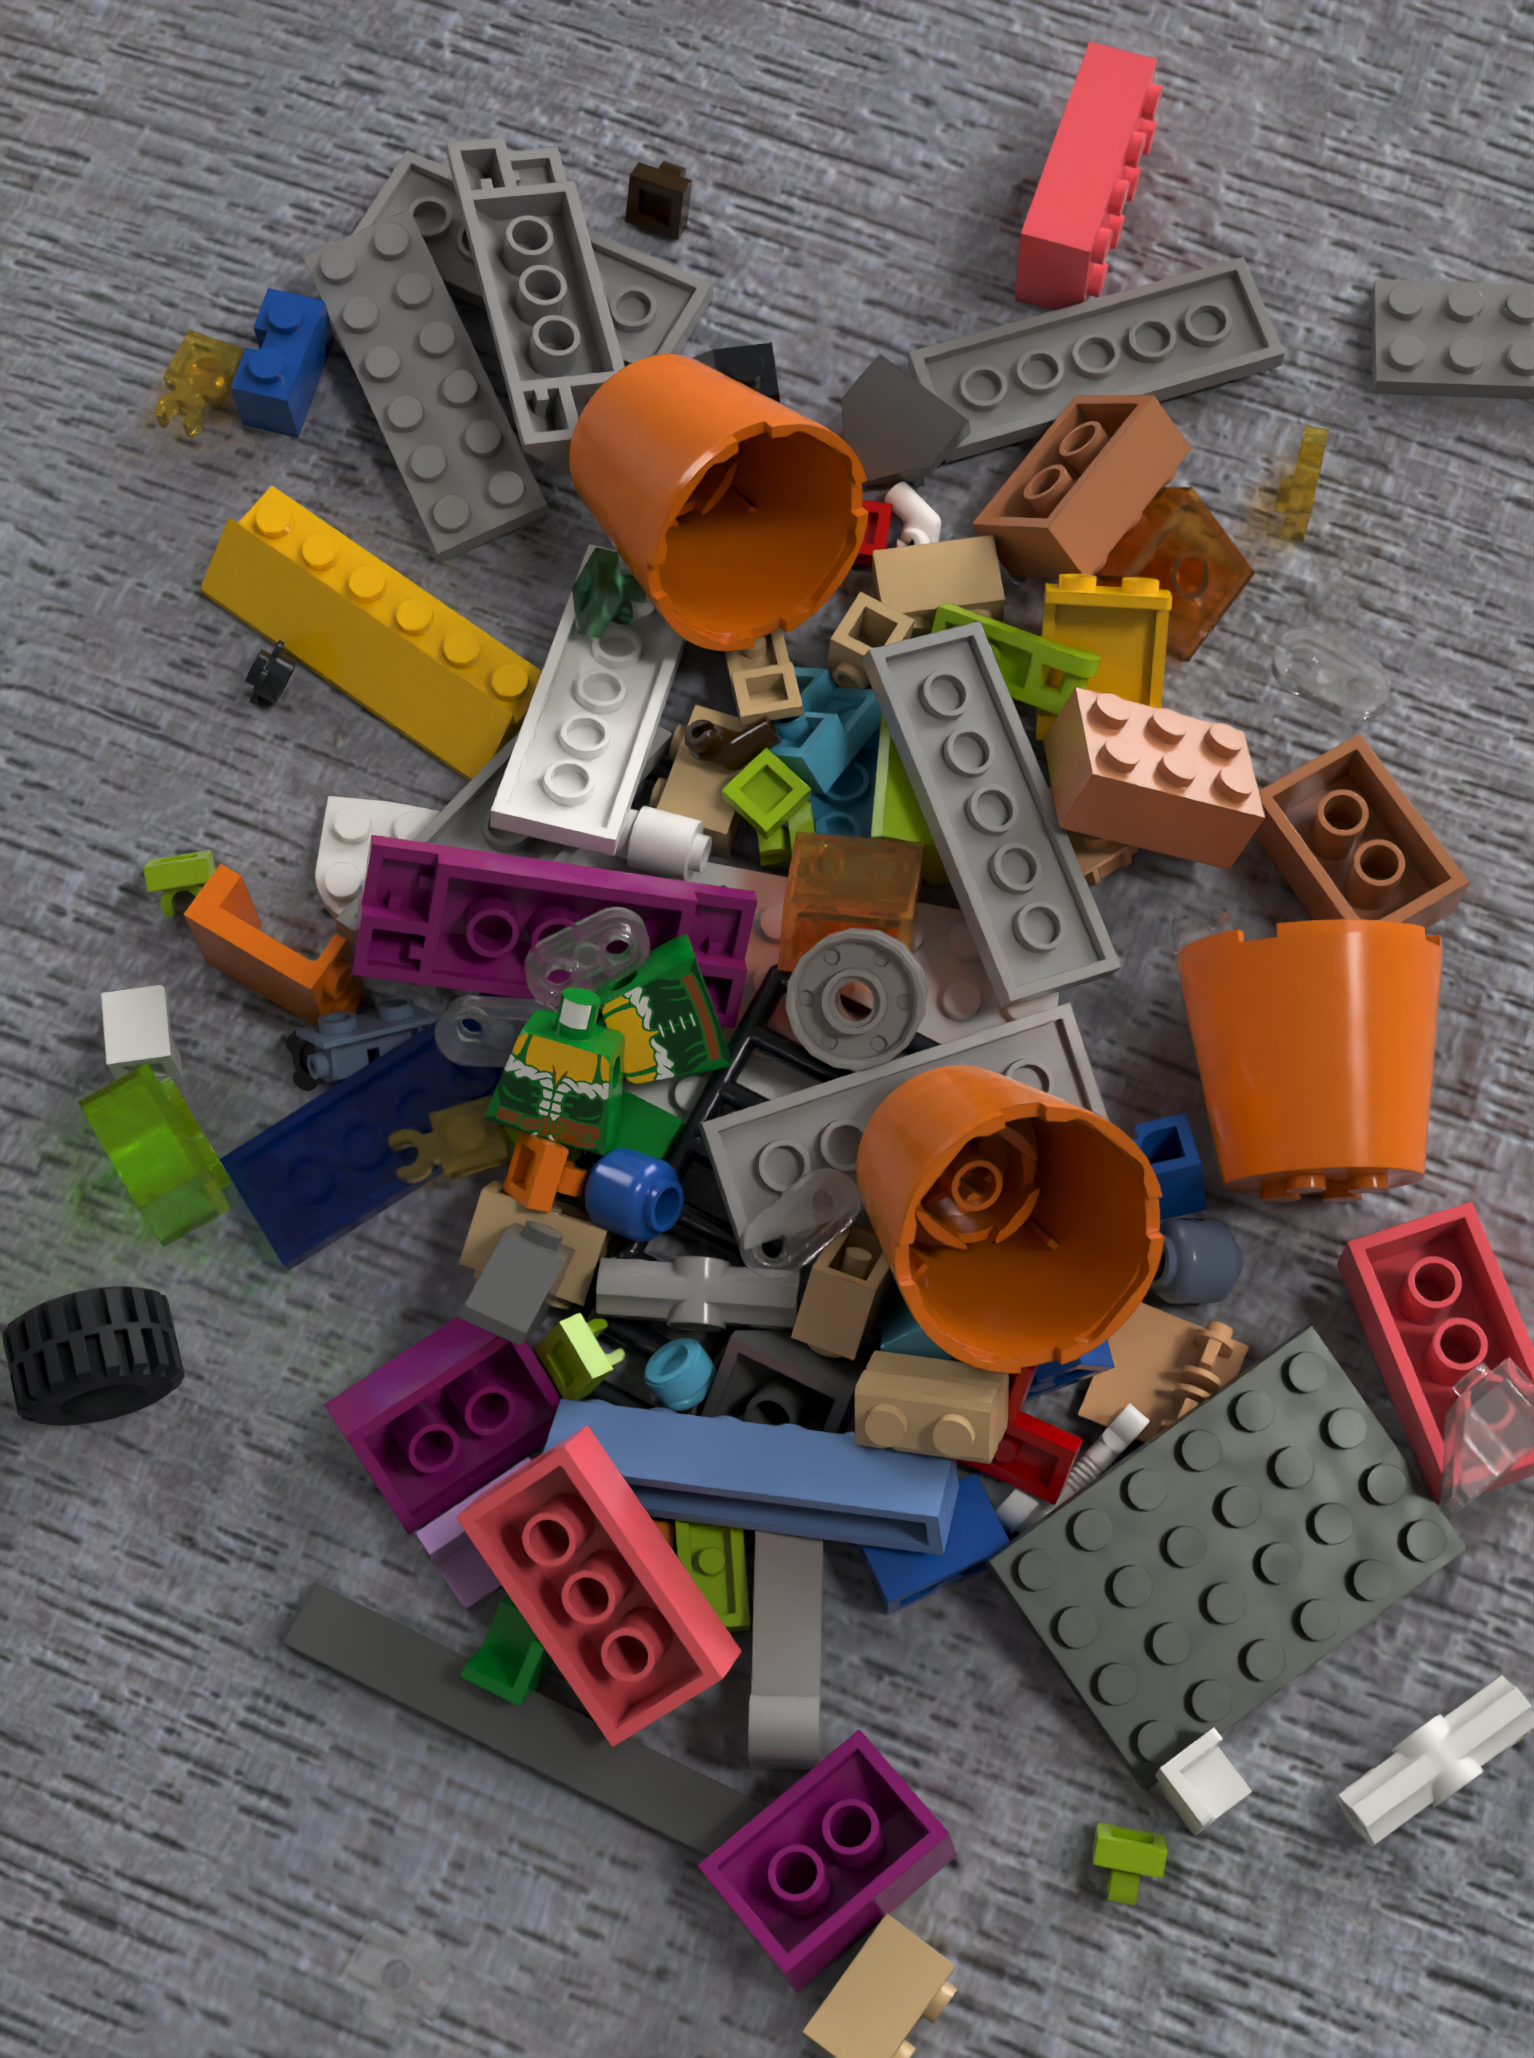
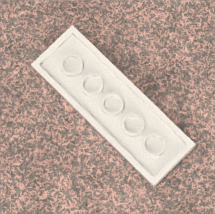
(589, 730)

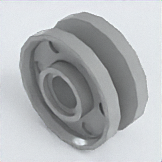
(849, 1038)

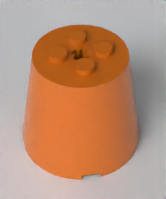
(718, 499)
(1316, 1054)
(1008, 1216)

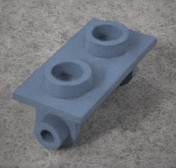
(344, 1037)

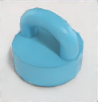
(680, 1374)

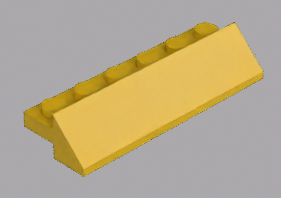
(371, 632)

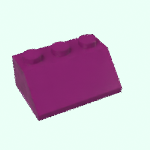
(446, 1418)
(828, 1860)

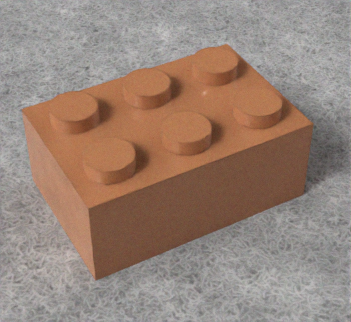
(1083, 485)
(1152, 778)
(1356, 842)

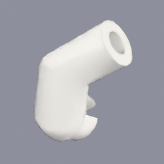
(920, 521)

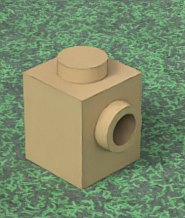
(864, 627)

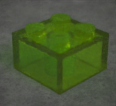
(158, 1152)

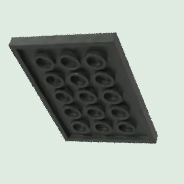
(1225, 1555)

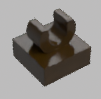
(659, 199)

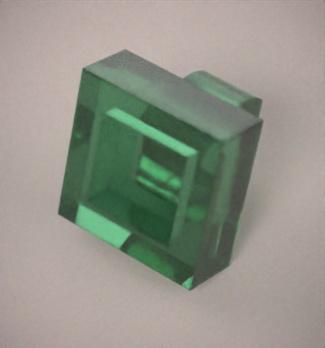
(604, 594)

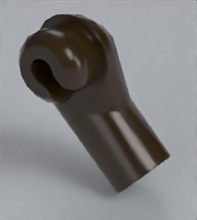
(729, 748)

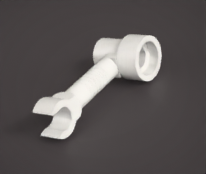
(1024, 1509)

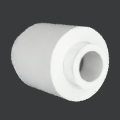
(664, 843)

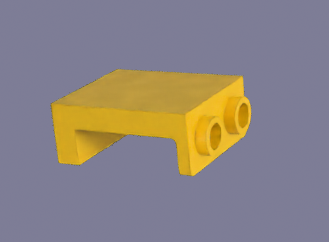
(1119, 625)

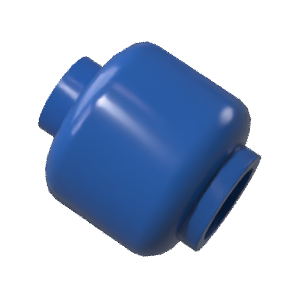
(633, 1194)

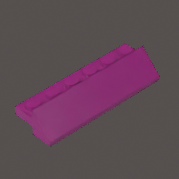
(475, 915)

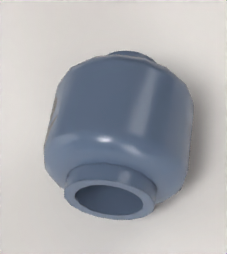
(1197, 1261)

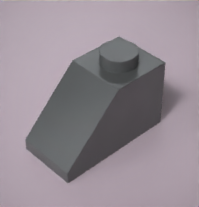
(519, 1282)

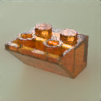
(846, 885)

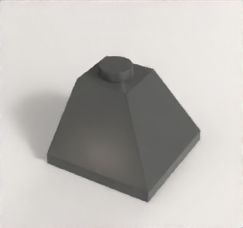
(783, 1381)

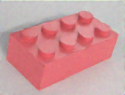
(1088, 179)
(1432, 1315)
(600, 1586)

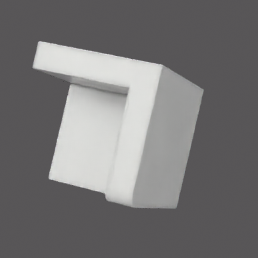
(139, 1032)
(1201, 1783)

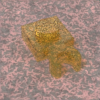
(196, 376)
(1297, 494)
(458, 1141)

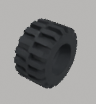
(92, 1355)

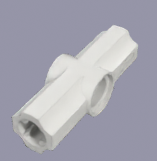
(1436, 1760)

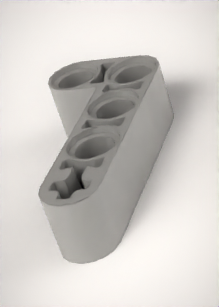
(786, 1652)

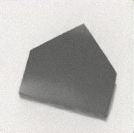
(898, 426)

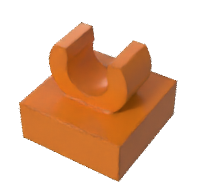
(541, 1170)

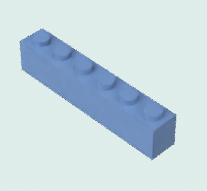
(771, 1476)

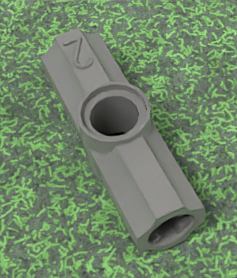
(695, 1294)

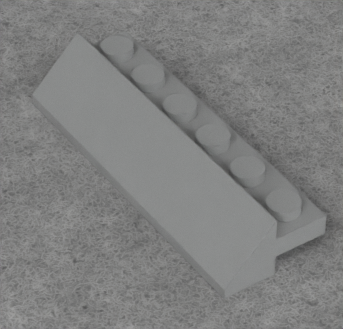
(536, 287)

